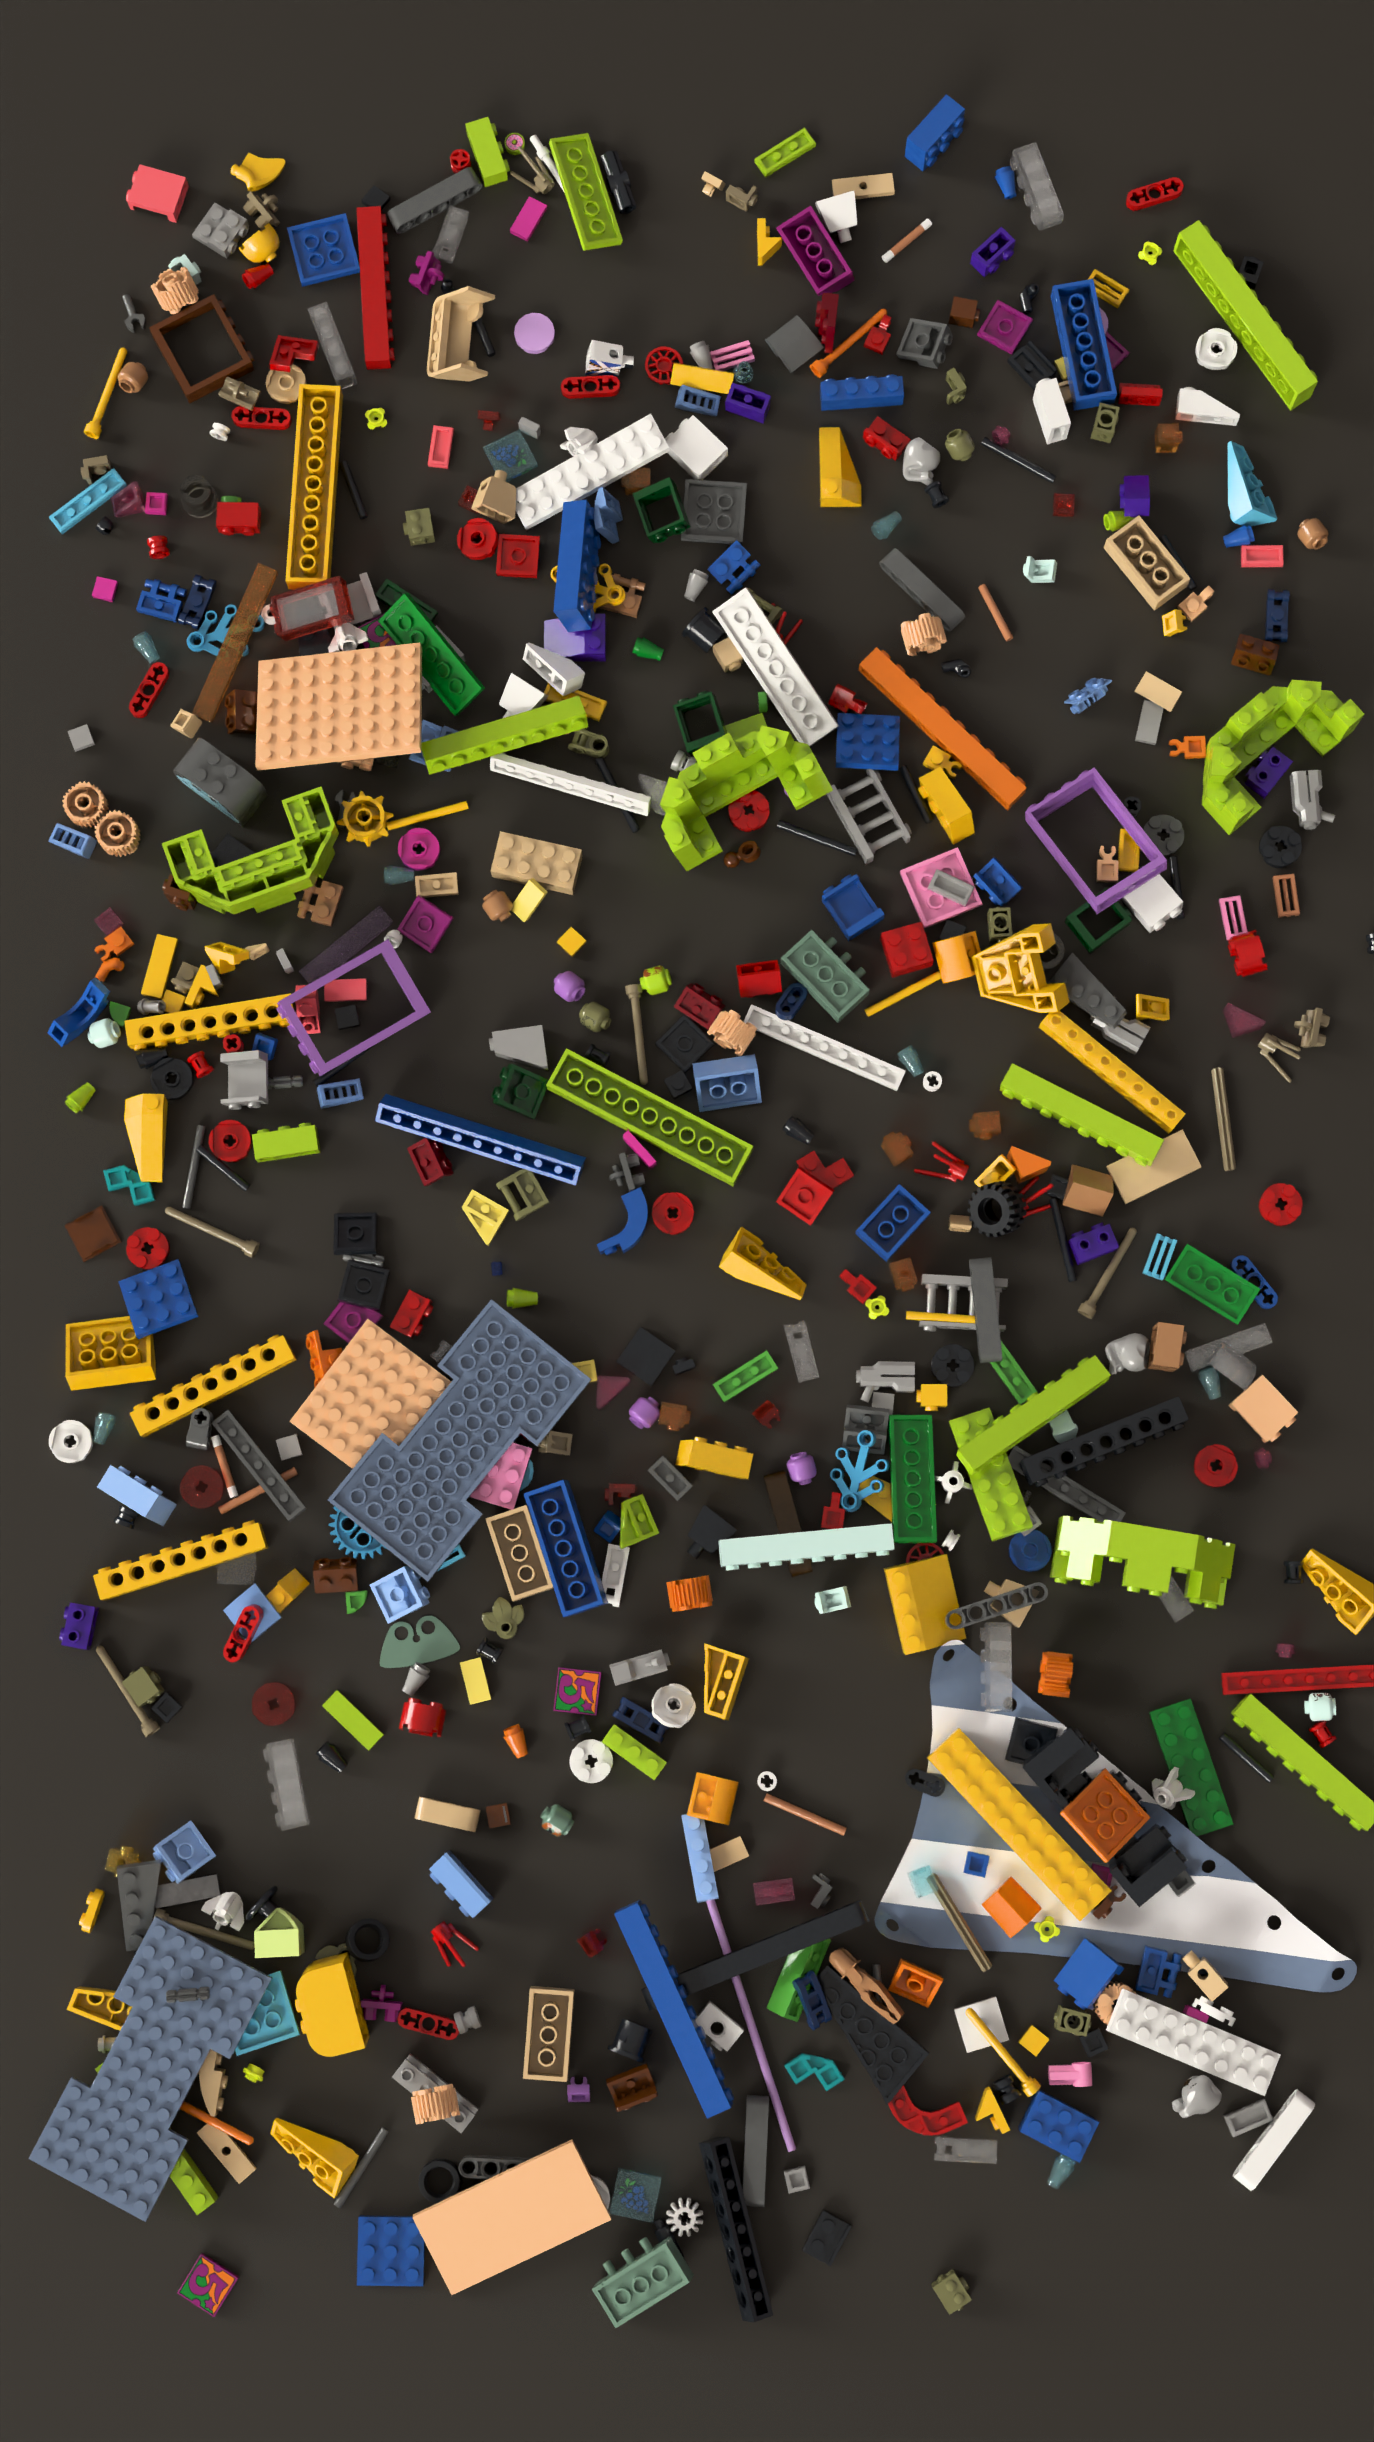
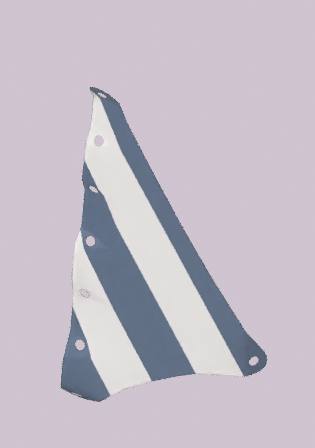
(1216, 1918)

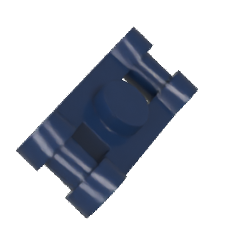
(197, 602)
(1277, 615)
(640, 1720)
(812, 2000)

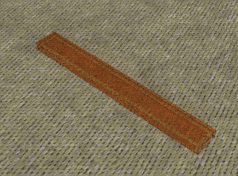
(235, 642)

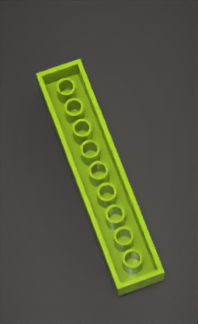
(1245, 315)
(649, 1117)

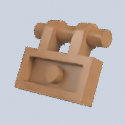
(632, 602)
(326, 903)

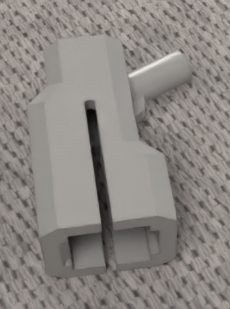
(1306, 798)
(1126, 1035)
(886, 1374)
(639, 1667)

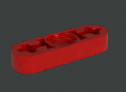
(1170, 194)
(605, 379)
(276, 412)
(161, 679)
(251, 1628)
(414, 2014)

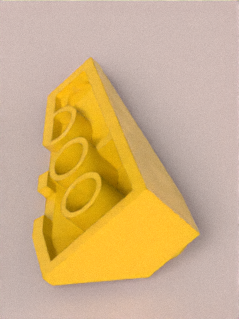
(837, 473)
(146, 1127)
(752, 1263)
(1343, 1589)
(324, 2157)

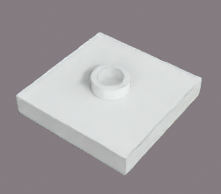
(990, 2014)

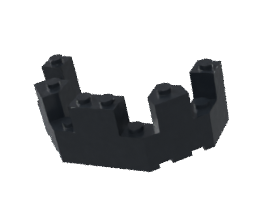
(1142, 1863)

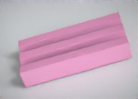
(729, 349)
(1232, 915)

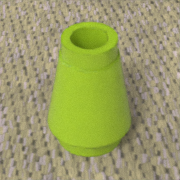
(1115, 520)
(79, 1098)
(521, 1298)

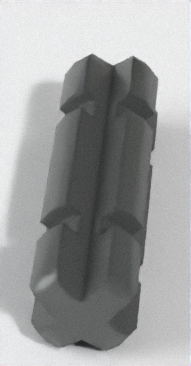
(285, 1082)
(368, 1259)
(188, 1994)

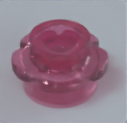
(1001, 435)
(1262, 1458)
(1285, 1650)

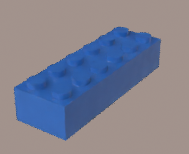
(1083, 344)
(577, 567)
(565, 1548)

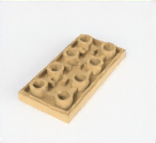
(1171, 1163)

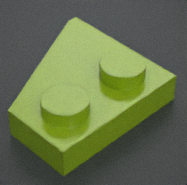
(636, 1522)

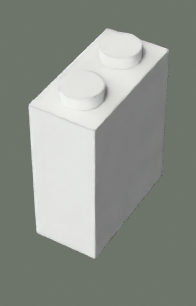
(1051, 410)
(696, 448)
(1154, 903)

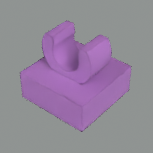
(578, 2092)

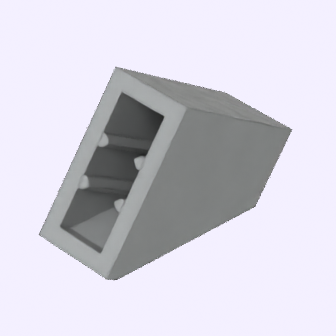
(521, 1045)

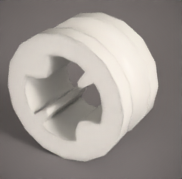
(220, 431)
(938, 1080)
(950, 1540)
(762, 1785)

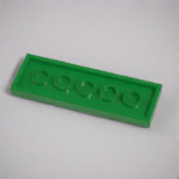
(440, 662)
(912, 1479)
(1187, 1750)

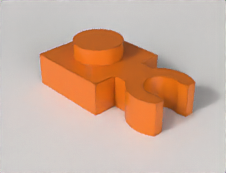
(1192, 747)
(116, 942)

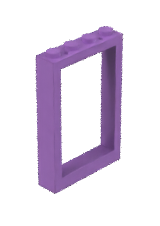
(1067, 793)
(297, 1029)

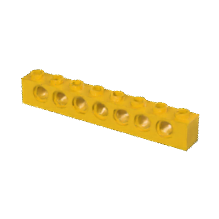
(137, 1027)
(1112, 1070)
(283, 1357)
(105, 1579)

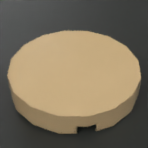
(285, 385)

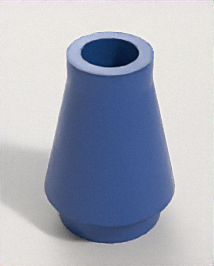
(1006, 180)
(1239, 537)

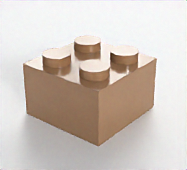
(1166, 1347)

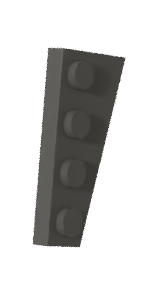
(1088, 992)
(137, 1897)

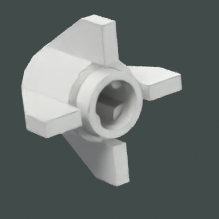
(579, 440)
(347, 638)
(952, 1488)
(1170, 1791)
(226, 1909)

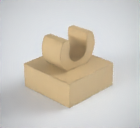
(711, 184)

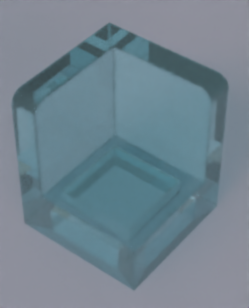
(922, 1881)

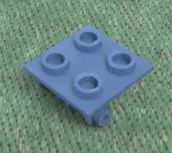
(1094, 691)

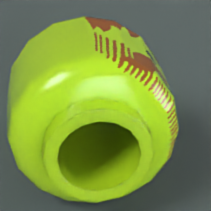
(656, 980)

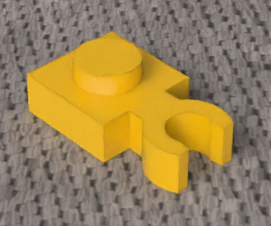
(938, 758)

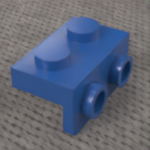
(997, 882)

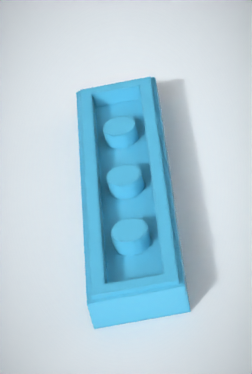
(87, 501)

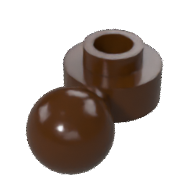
(748, 852)

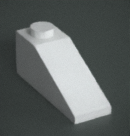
(1200, 407)
(555, 669)

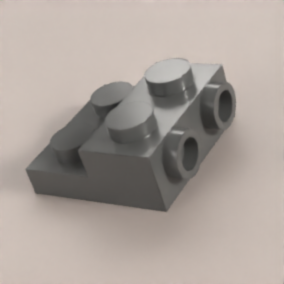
(925, 342)

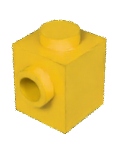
(932, 1396)

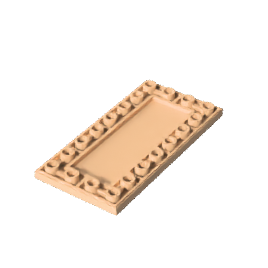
(512, 2217)

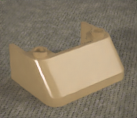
(452, 334)

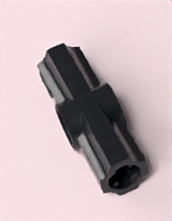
(618, 182)

